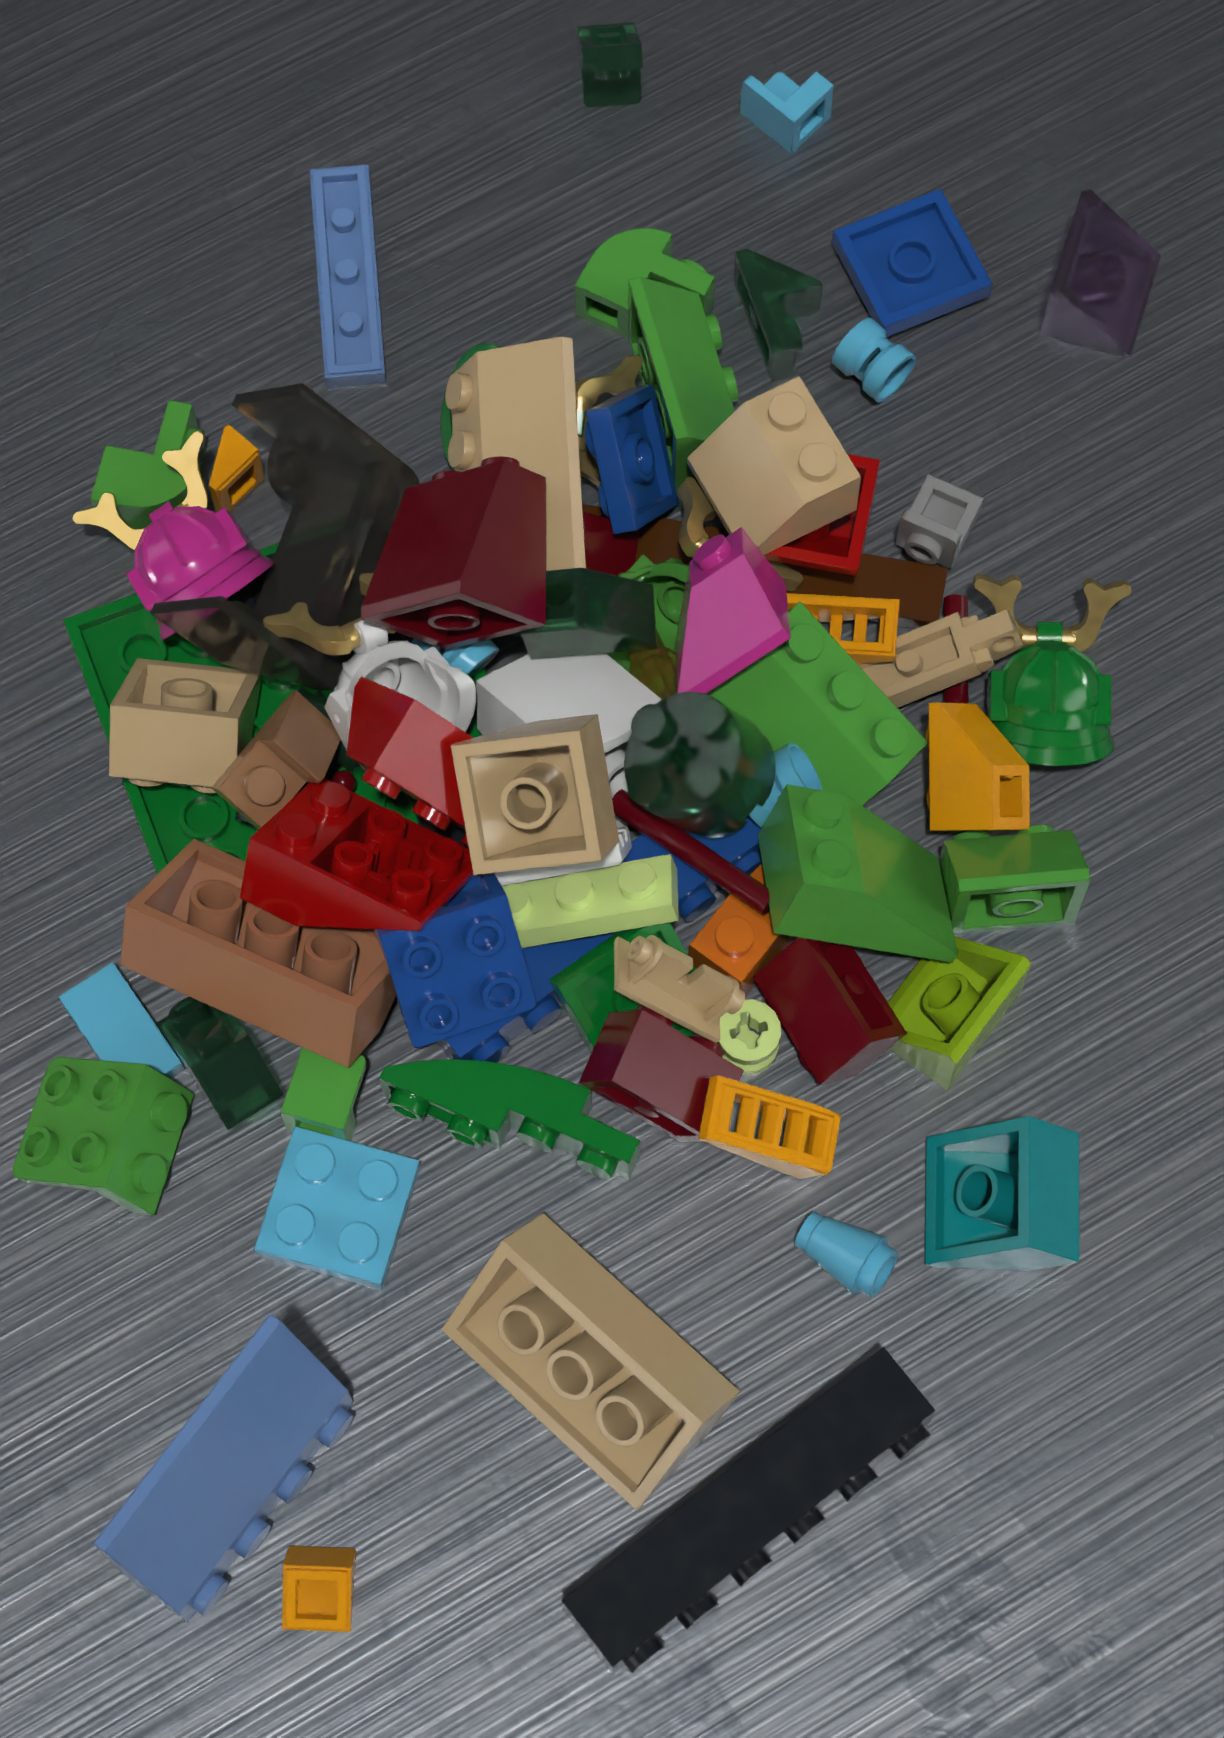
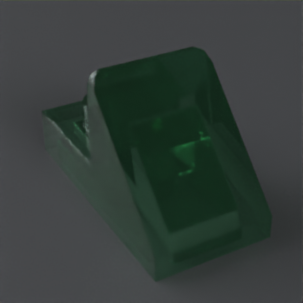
(610, 64)
(772, 302)

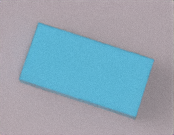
(118, 1023)

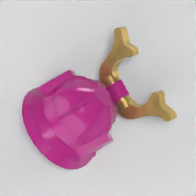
(185, 547)

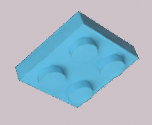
(337, 1208)

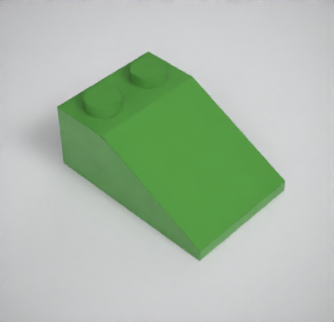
(852, 878)

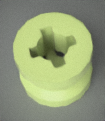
(748, 1050)

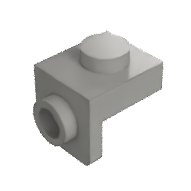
(938, 522)

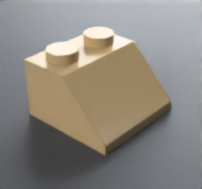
(776, 468)
(180, 722)
(536, 795)

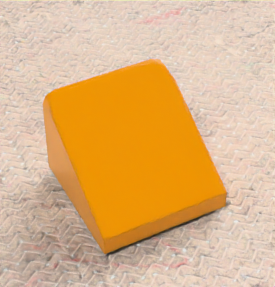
(235, 470)
(318, 1588)

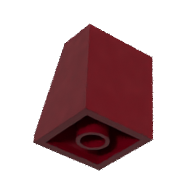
(464, 557)

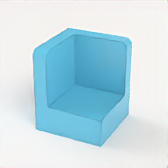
(785, 109)

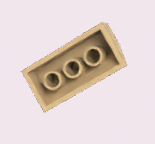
(524, 408)
(589, 1359)

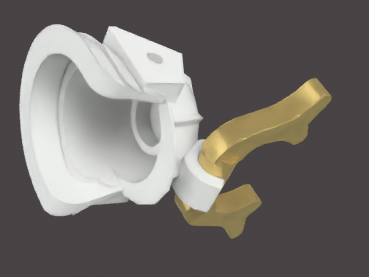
(392, 664)

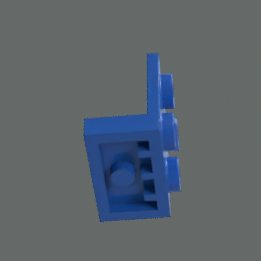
(460, 966)

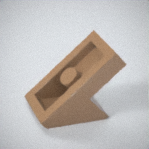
(279, 760)

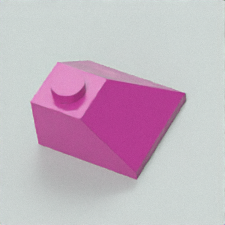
(729, 612)

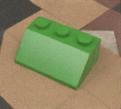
(682, 363)
(828, 707)

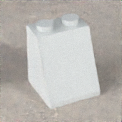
(562, 689)

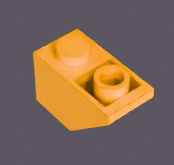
(974, 773)

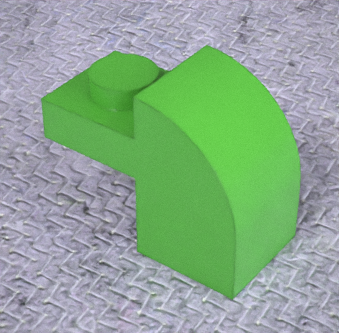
(642, 252)
(143, 479)

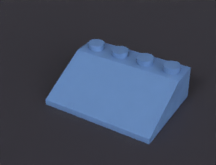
(228, 1472)

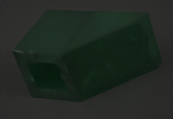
(593, 615)
(219, 1060)

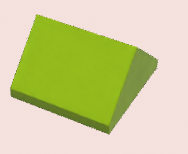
(955, 1007)

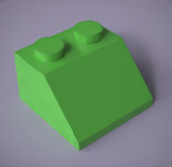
(1013, 879)

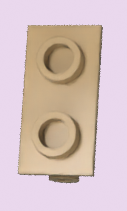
(660, 980)

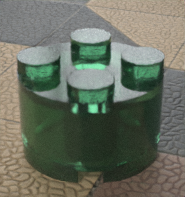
(698, 764)

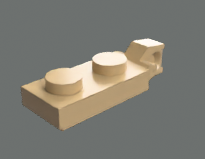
(944, 655)

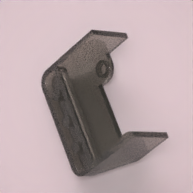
(342, 510)

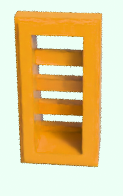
(842, 608)
(808, 1133)

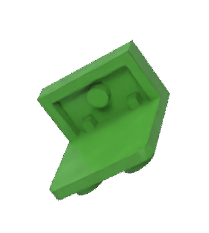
(104, 1130)

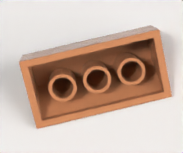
(298, 982)

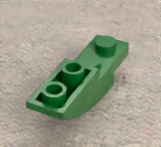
(488, 1098)

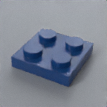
(912, 262)
(631, 459)

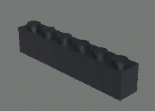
(749, 1511)

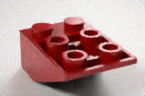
(350, 864)

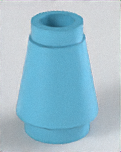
(848, 1253)

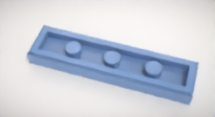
(347, 276)

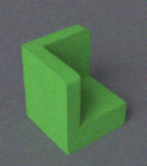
(323, 1095)

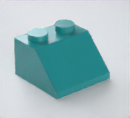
(1003, 1197)

